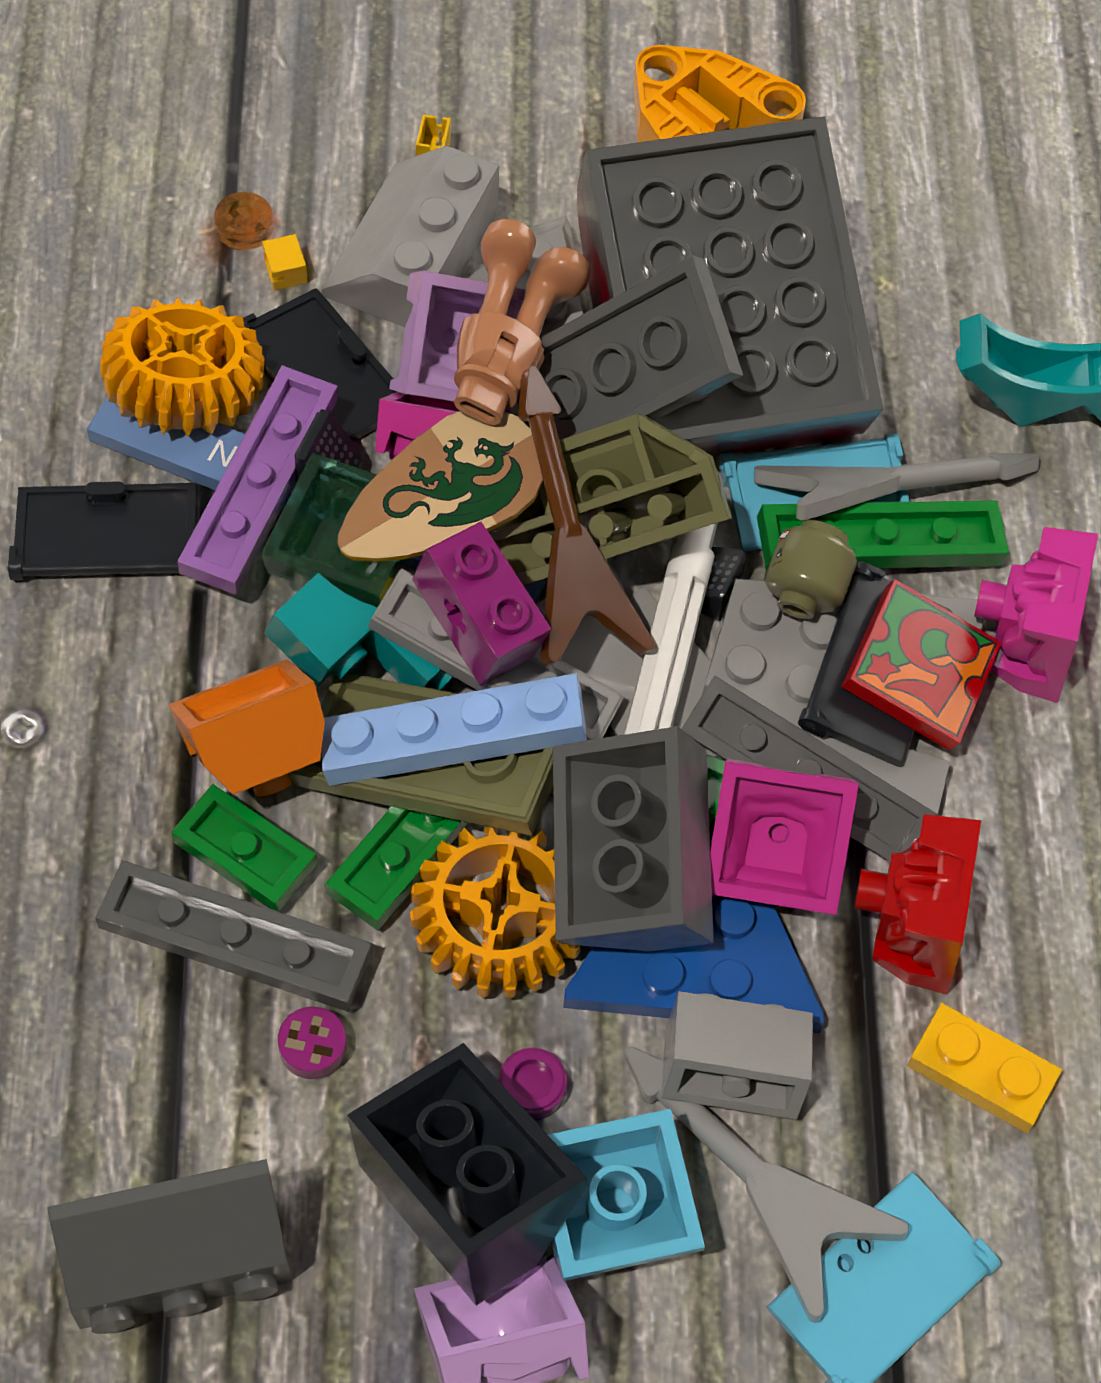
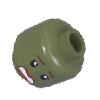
(810, 569)

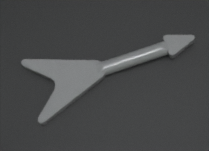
(842, 487)
(792, 1208)

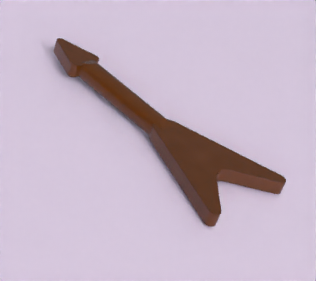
(578, 573)

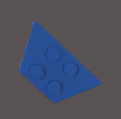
(745, 963)

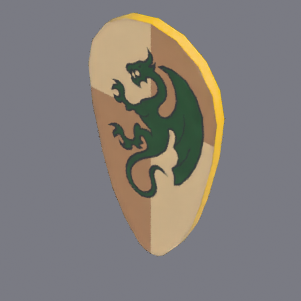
(442, 486)

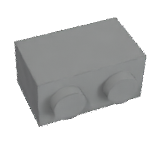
(737, 1055)

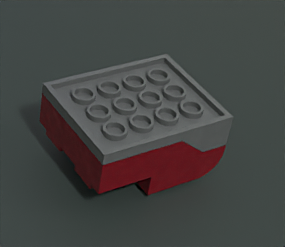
(781, 260)

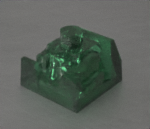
(309, 530)

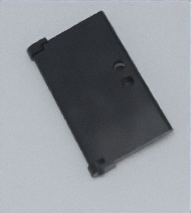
(319, 343)
(68, 535)
(838, 711)

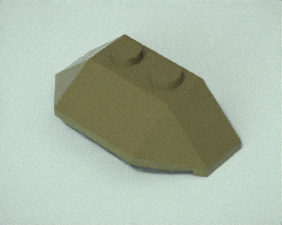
(629, 491)

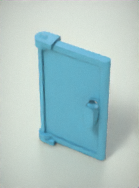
(748, 496)
(893, 1294)

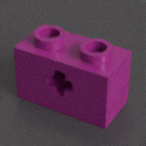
(480, 603)

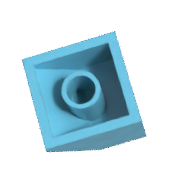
(635, 1197)

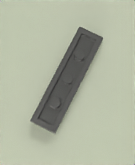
(750, 732)
(234, 935)

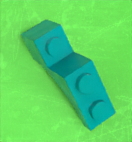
(1029, 375)
(329, 634)

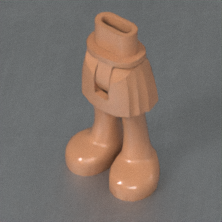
(498, 348)

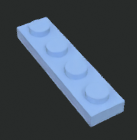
(453, 729)

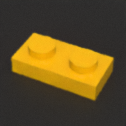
(984, 1068)

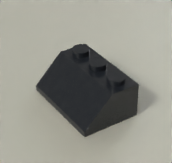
(467, 1170)

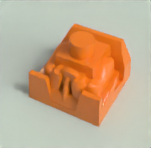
(254, 728)

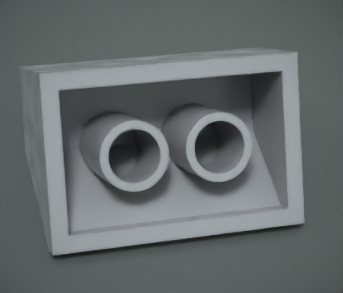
(420, 220)

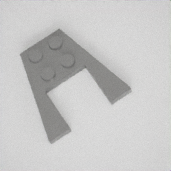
(777, 665)

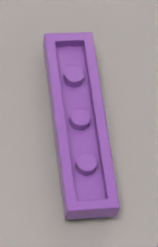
(255, 482)

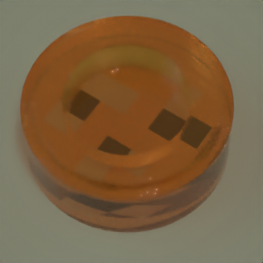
(243, 220)

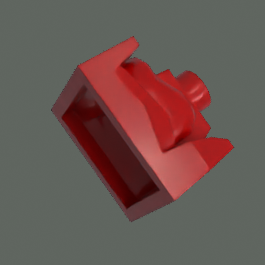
(924, 902)

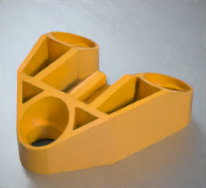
(707, 94)

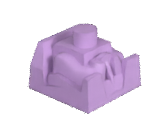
(434, 329)
(512, 1337)

